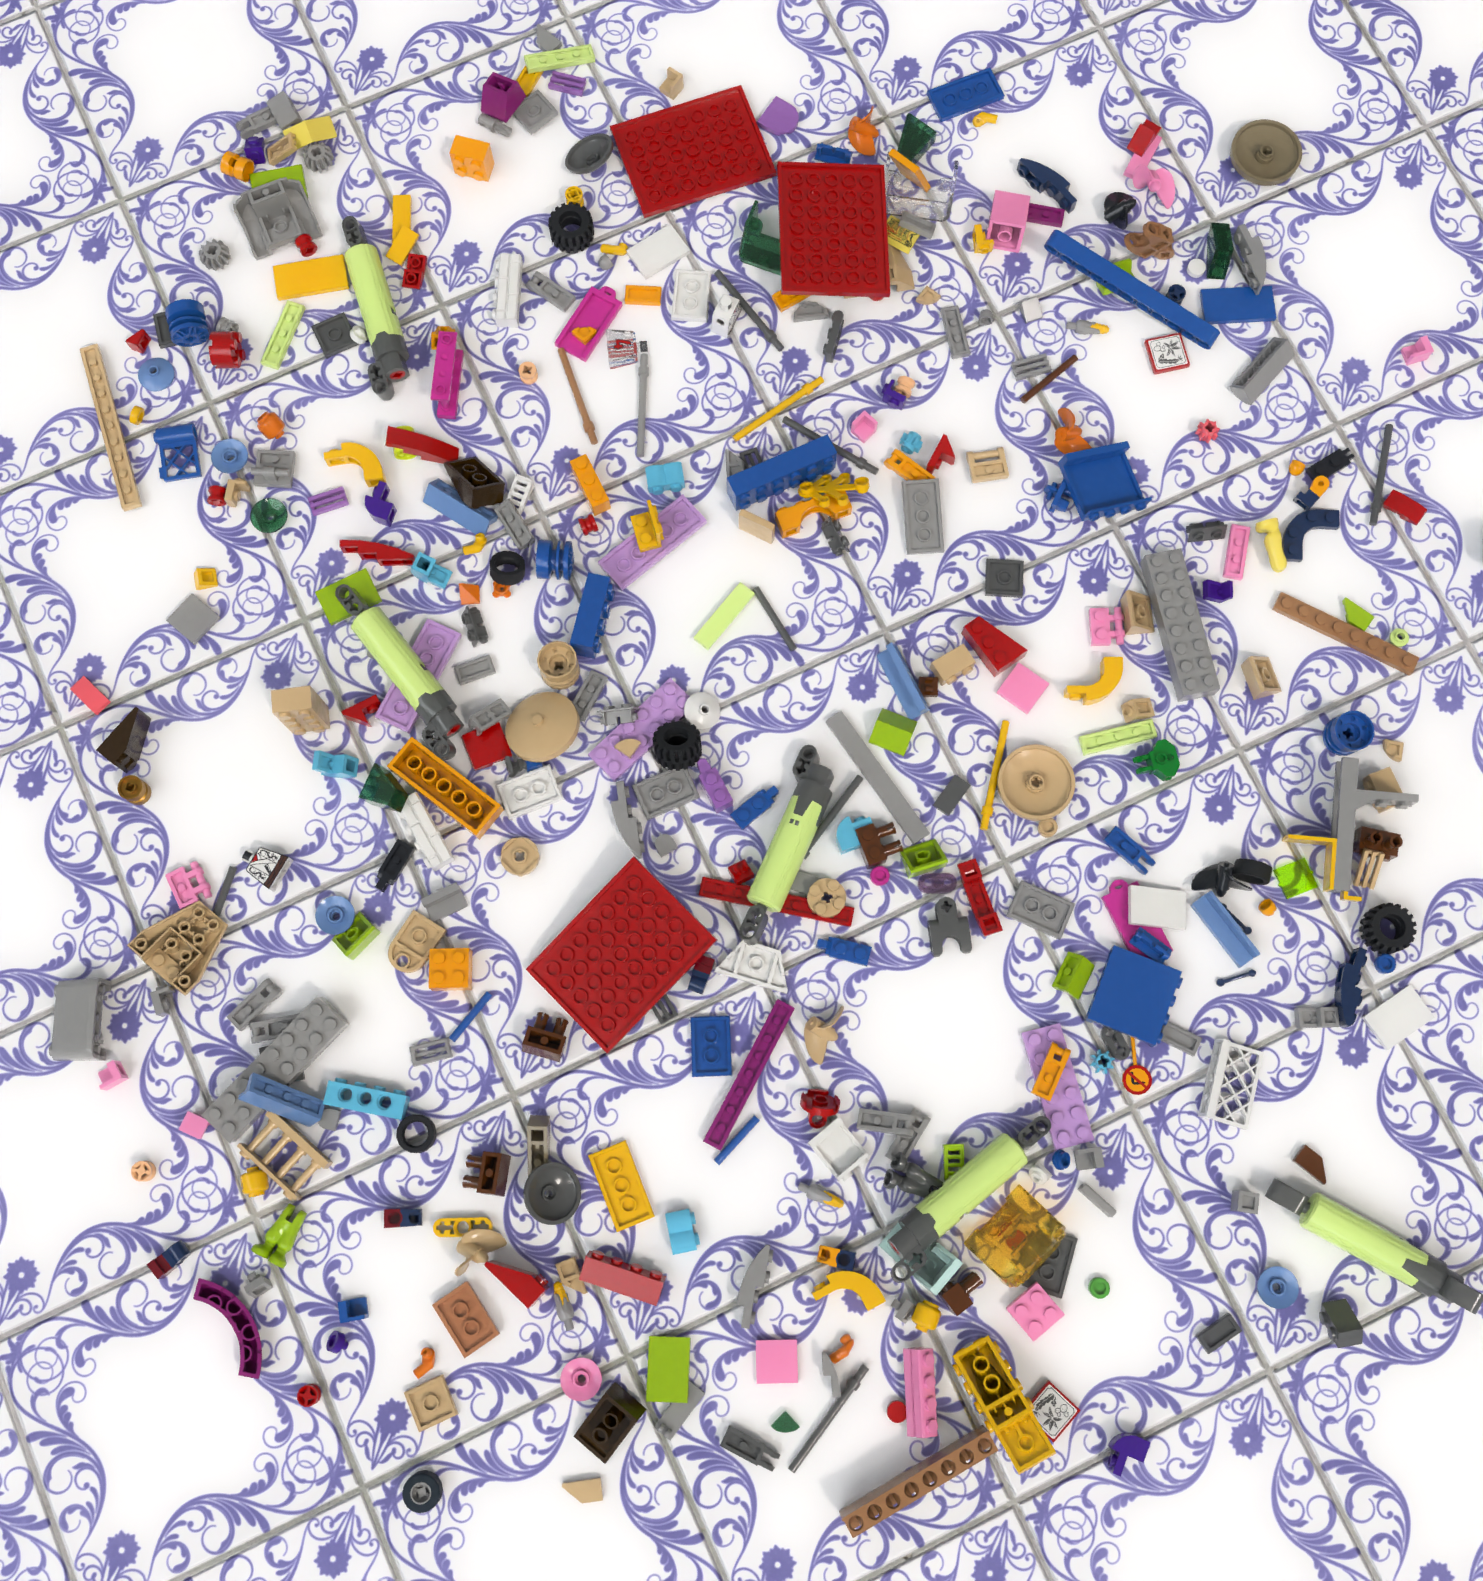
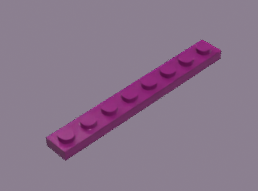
(748, 1075)

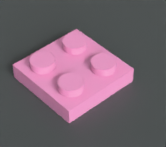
(1035, 1311)

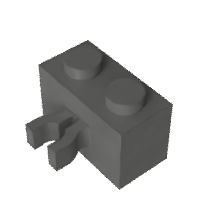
(1341, 1323)

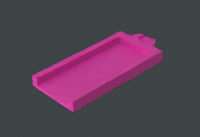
(594, 311)
(1117, 906)

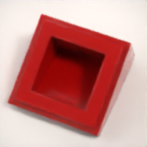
(139, 341)

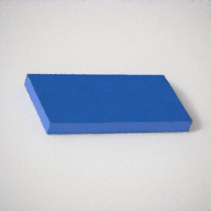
(965, 94)
(1237, 305)

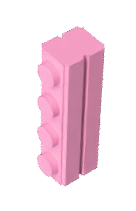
(920, 1392)

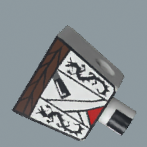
(728, 311)
(267, 866)

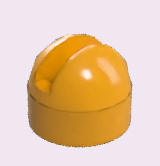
(1296, 467)
(1267, 907)

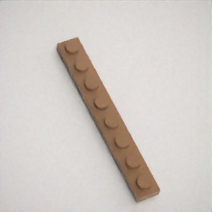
(1345, 633)

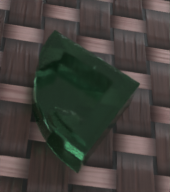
(785, 1423)

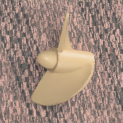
(818, 1034)
(476, 1245)

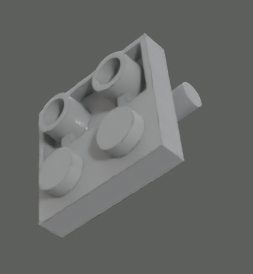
(274, 468)

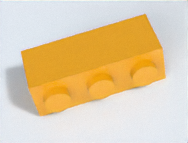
(590, 484)

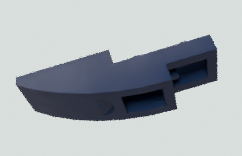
(1044, 178)
(1346, 994)

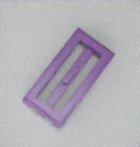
(568, 82)
(327, 498)

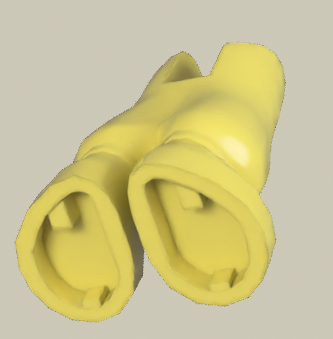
(1273, 543)

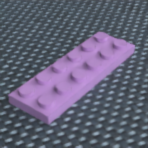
(626, 562)
(434, 648)
(661, 707)
(1066, 1108)

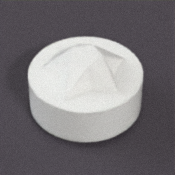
(358, 334)

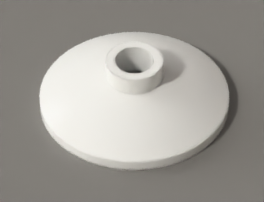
(694, 713)

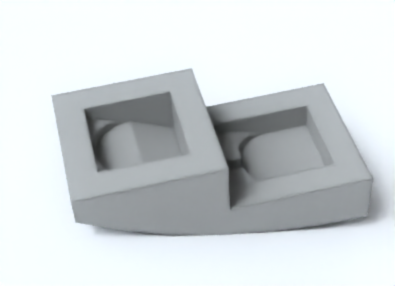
(1316, 1017)
(829, 1370)

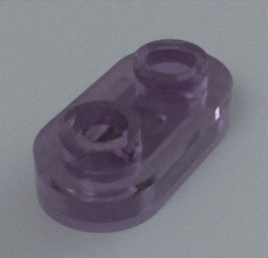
(937, 883)

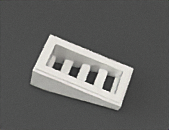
(527, 491)

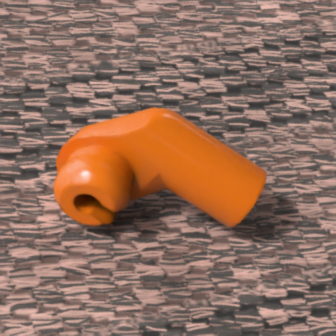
(844, 1351)
(428, 1362)

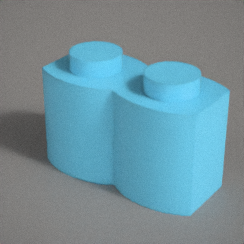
(665, 477)
(681, 1231)

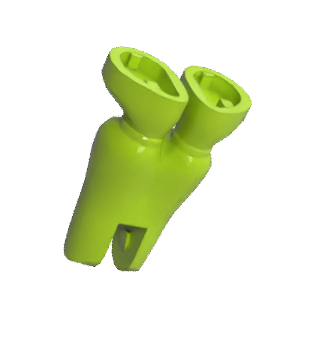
(283, 1234)

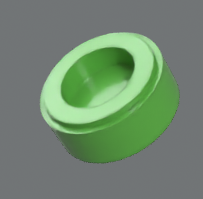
(1099, 1287)

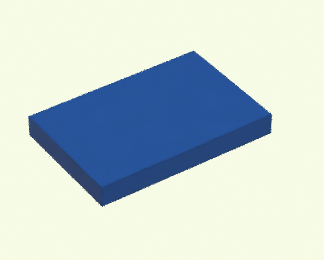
(711, 1046)

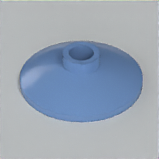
(160, 379)
(224, 451)
(326, 911)
(1287, 1291)

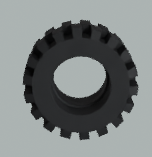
(566, 216)
(677, 745)
(1403, 928)

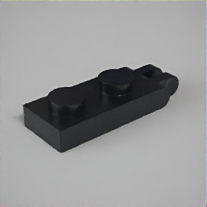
(1331, 464)

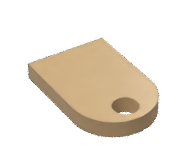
(414, 942)

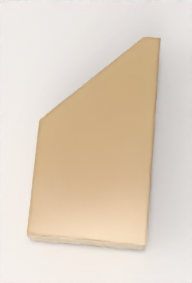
(569, 1274)
(585, 1490)

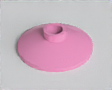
(581, 1390)

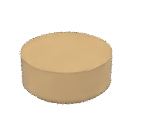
(1047, 828)

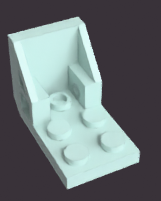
(938, 1267)

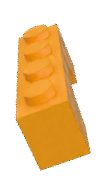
(790, 518)

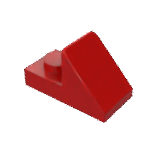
(1143, 137)
(942, 453)
(358, 712)

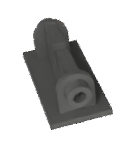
(832, 529)
(1211, 531)
(475, 633)

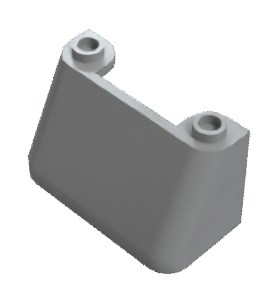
(78, 1020)

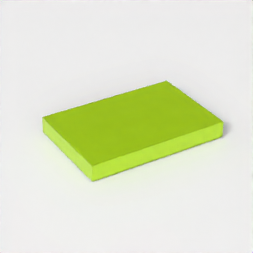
(292, 172)
(331, 605)
(668, 1369)

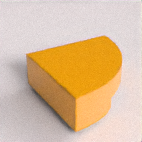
(584, 334)

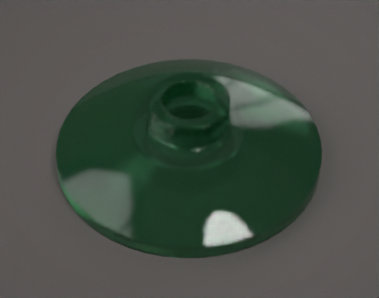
(263, 510)

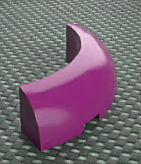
(241, 1322)

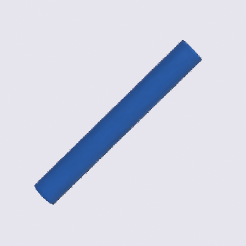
(470, 1016)
(736, 1140)

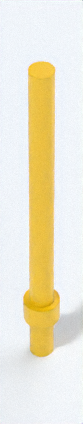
(806, 390)
(987, 810)

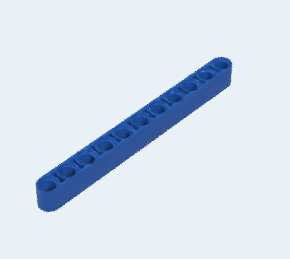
(1131, 289)

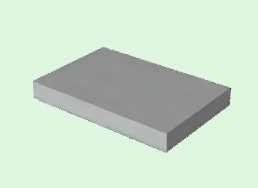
(665, 792)
(1040, 910)

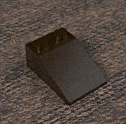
(475, 482)
(126, 741)
(609, 1422)

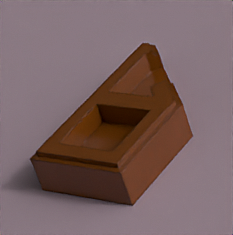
(1311, 1163)

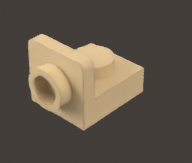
(233, 490)
(1137, 709)

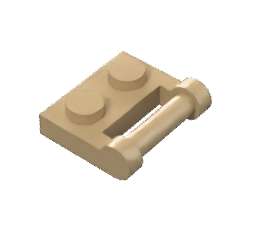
(987, 470)

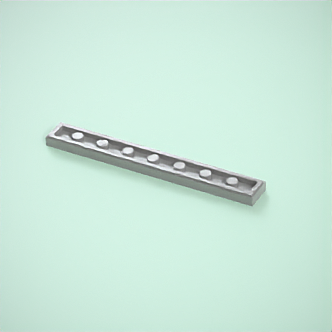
(877, 777)

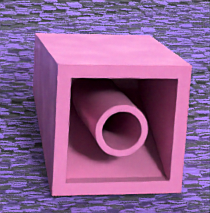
(1008, 220)

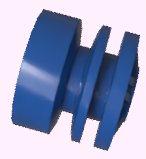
(187, 322)
(553, 559)
(1348, 733)

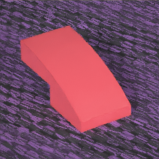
(90, 695)

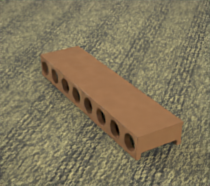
(918, 1480)

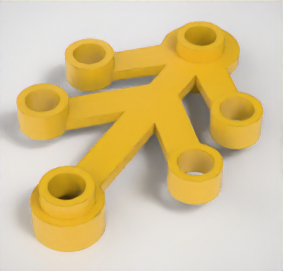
(831, 488)

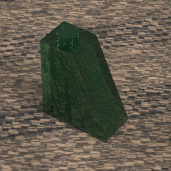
(915, 138)
(1219, 250)
(383, 790)

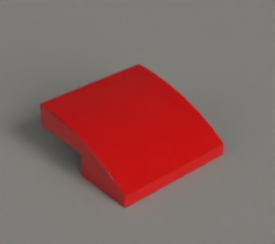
(486, 748)

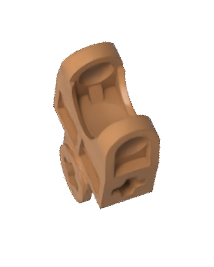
(1154, 241)

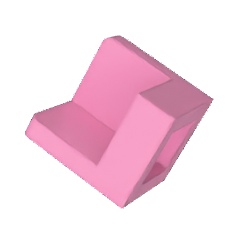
(1418, 352)
(864, 426)
(112, 1075)
(194, 1125)

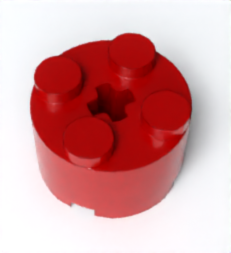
(226, 349)

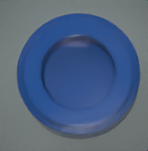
(1385, 963)

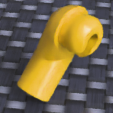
(983, 118)
(613, 249)
(477, 546)

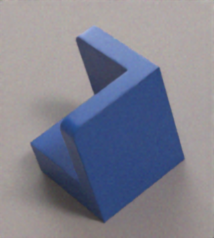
(353, 1309)

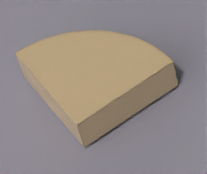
(928, 296)
(628, 747)
(1393, 749)

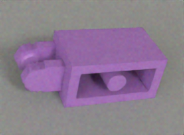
(714, 786)

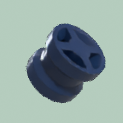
(1178, 291)

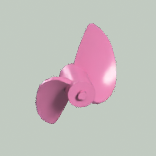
(1157, 181)

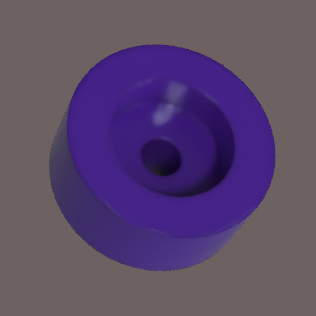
(336, 1342)

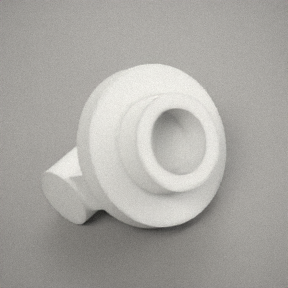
(1039, 1173)

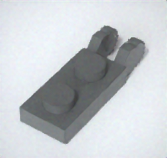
(834, 335)
(747, 1448)

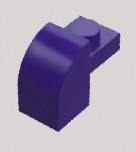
(377, 506)
(1126, 1445)

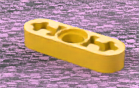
(447, 1221)

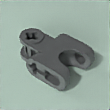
(948, 926)

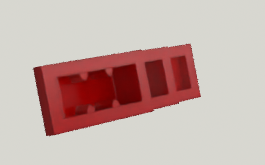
(421, 445)
(384, 554)

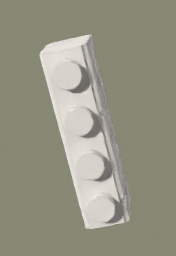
(508, 290)
(426, 833)

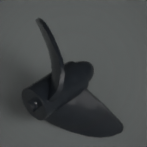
(1117, 207)
(1218, 877)

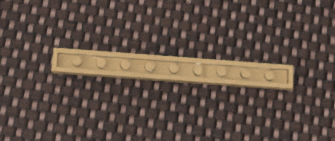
(110, 427)

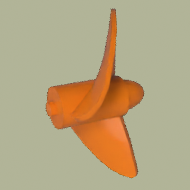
(862, 133)
(1068, 437)

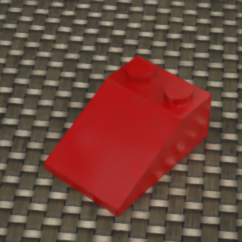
(521, 1283)

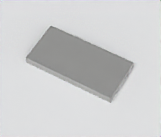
(922, 516)

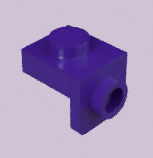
(254, 149)
(891, 397)
(1217, 591)

